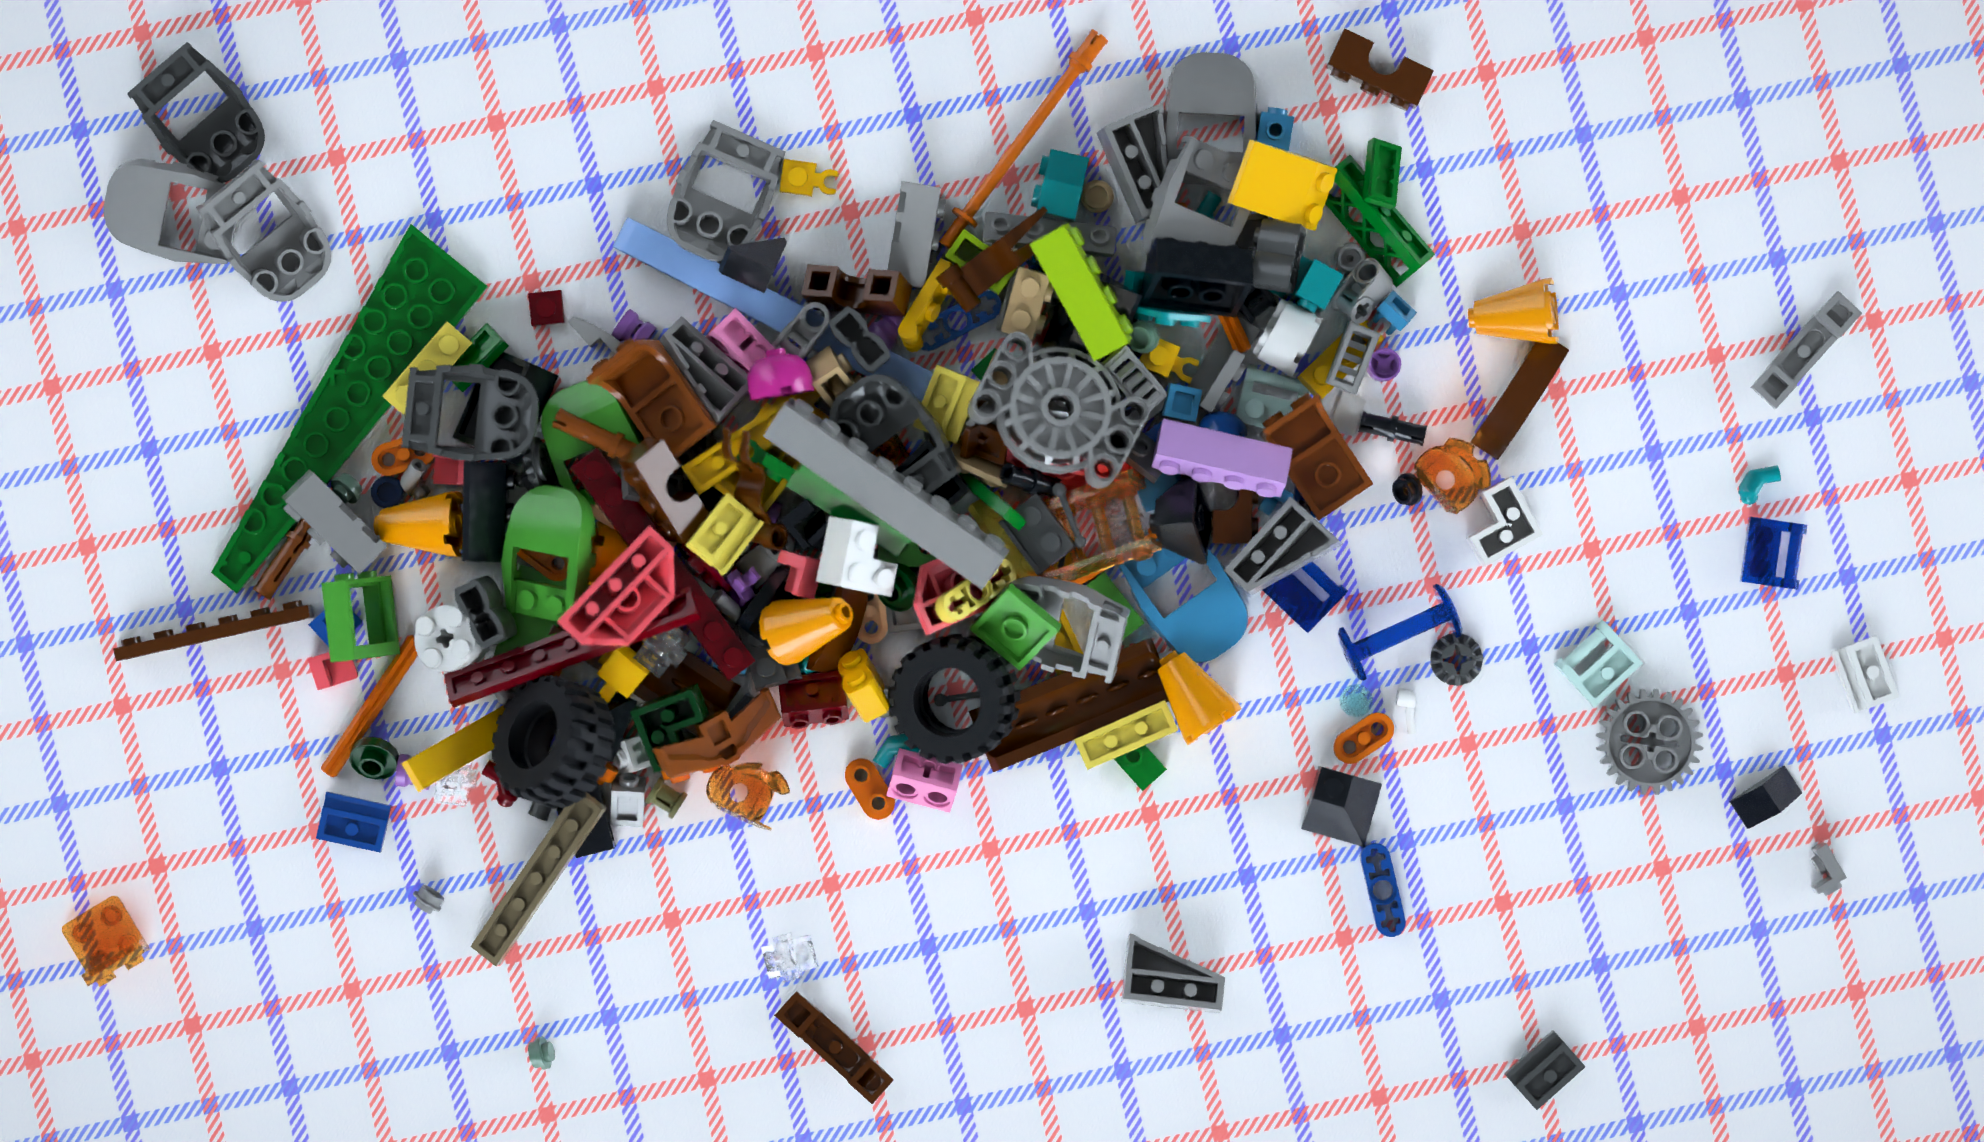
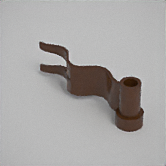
(989, 265)
(749, 491)

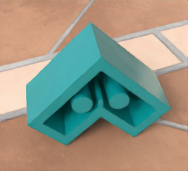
(1061, 185)
(1314, 285)

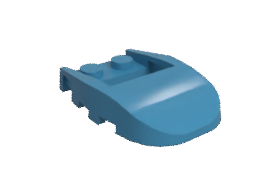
(1202, 625)

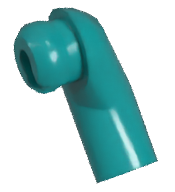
(1754, 480)

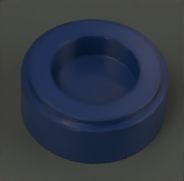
(387, 492)

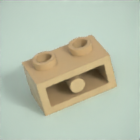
(1026, 302)
(831, 374)

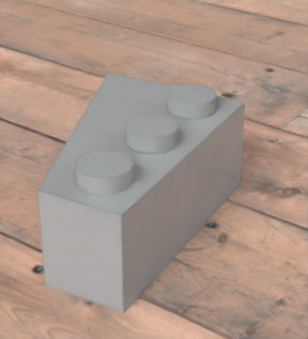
(1137, 157)
(915, 232)
(706, 368)
(332, 522)
(1280, 548)
(1168, 980)

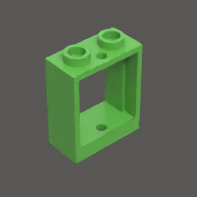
(379, 616)

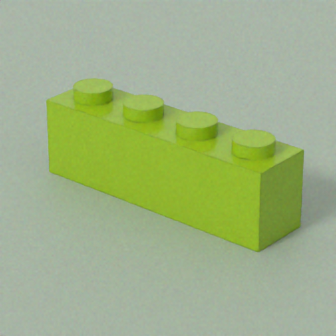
(1081, 291)

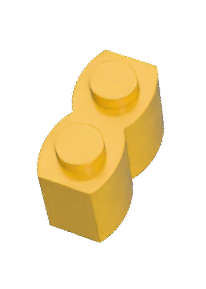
(863, 685)

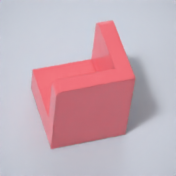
(448, 471)
(802, 573)
(331, 673)

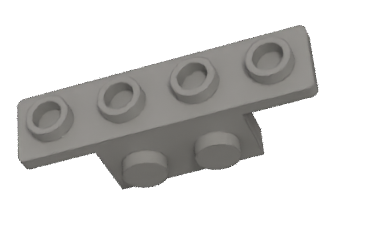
(1098, 239)
(1217, 370)

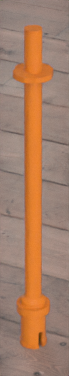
(1079, 63)

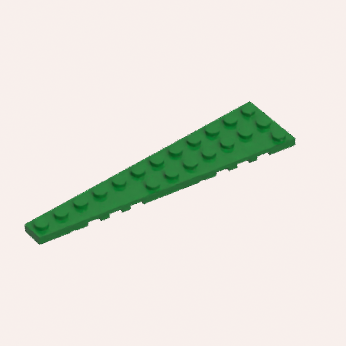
(401, 316)

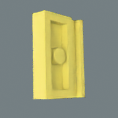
(948, 401)
(724, 534)

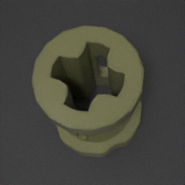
(666, 798)

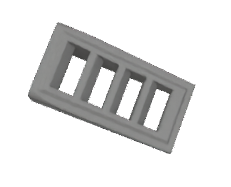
(1372, 336)
(1149, 389)

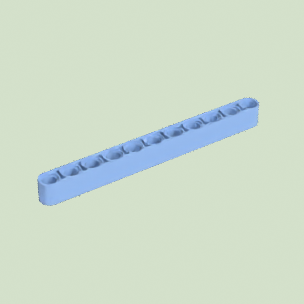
(767, 307)

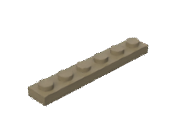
(537, 879)

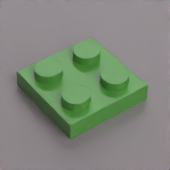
(1015, 626)

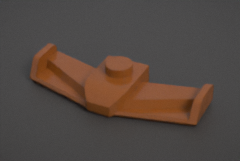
(720, 738)

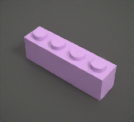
(1221, 458)

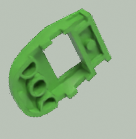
(593, 405)
(552, 523)

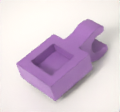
(742, 586)

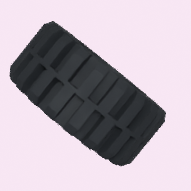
(913, 706)
(578, 750)

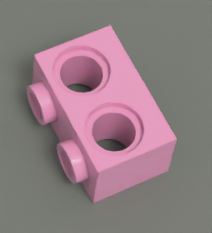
(739, 340)
(924, 781)

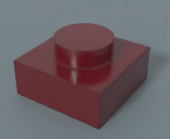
(546, 308)

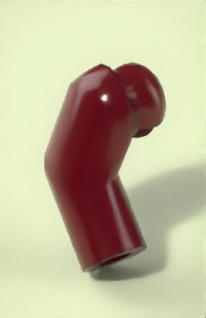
(505, 797)

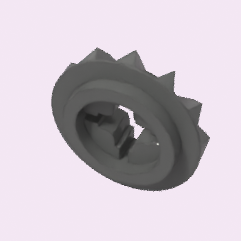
(538, 463)
(1446, 671)

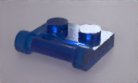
(1762, 552)
(1300, 602)

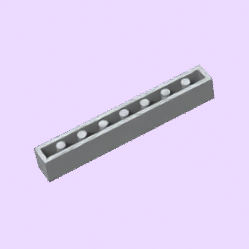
(886, 492)

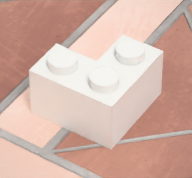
(1512, 523)
(849, 558)

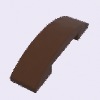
(1519, 398)
(828, 656)
(834, 1047)

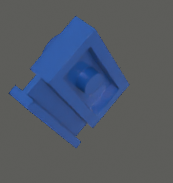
(353, 822)

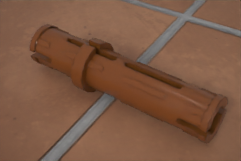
(614, 444)
(284, 560)

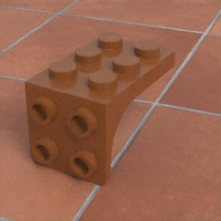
(654, 394)
(1321, 460)

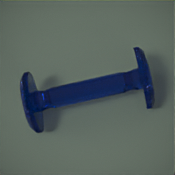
(1400, 632)

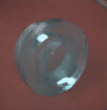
(1356, 700)

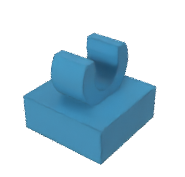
(1395, 311)
(1182, 402)
(1269, 503)

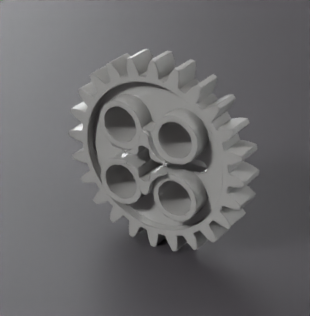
(1645, 770)

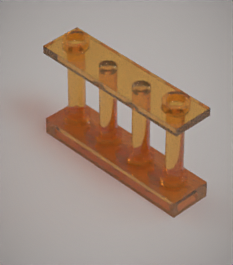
(1122, 487)

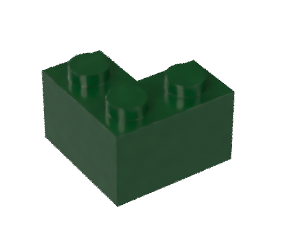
(662, 718)

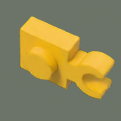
(801, 178)

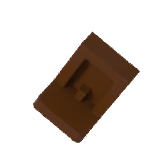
(983, 442)

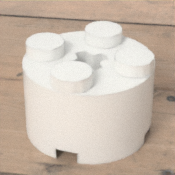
(1289, 337)
(436, 644)

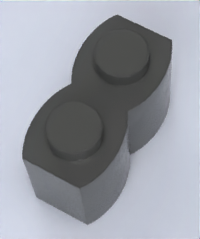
(1277, 255)
(866, 346)
(488, 618)

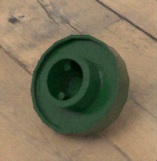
(903, 590)
(374, 758)

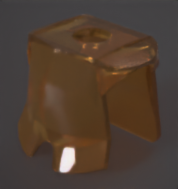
(1468, 473)
(759, 786)

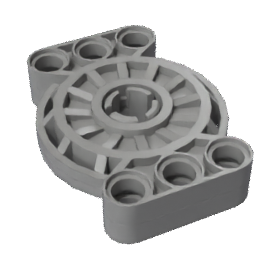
(1041, 435)

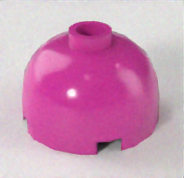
(779, 376)

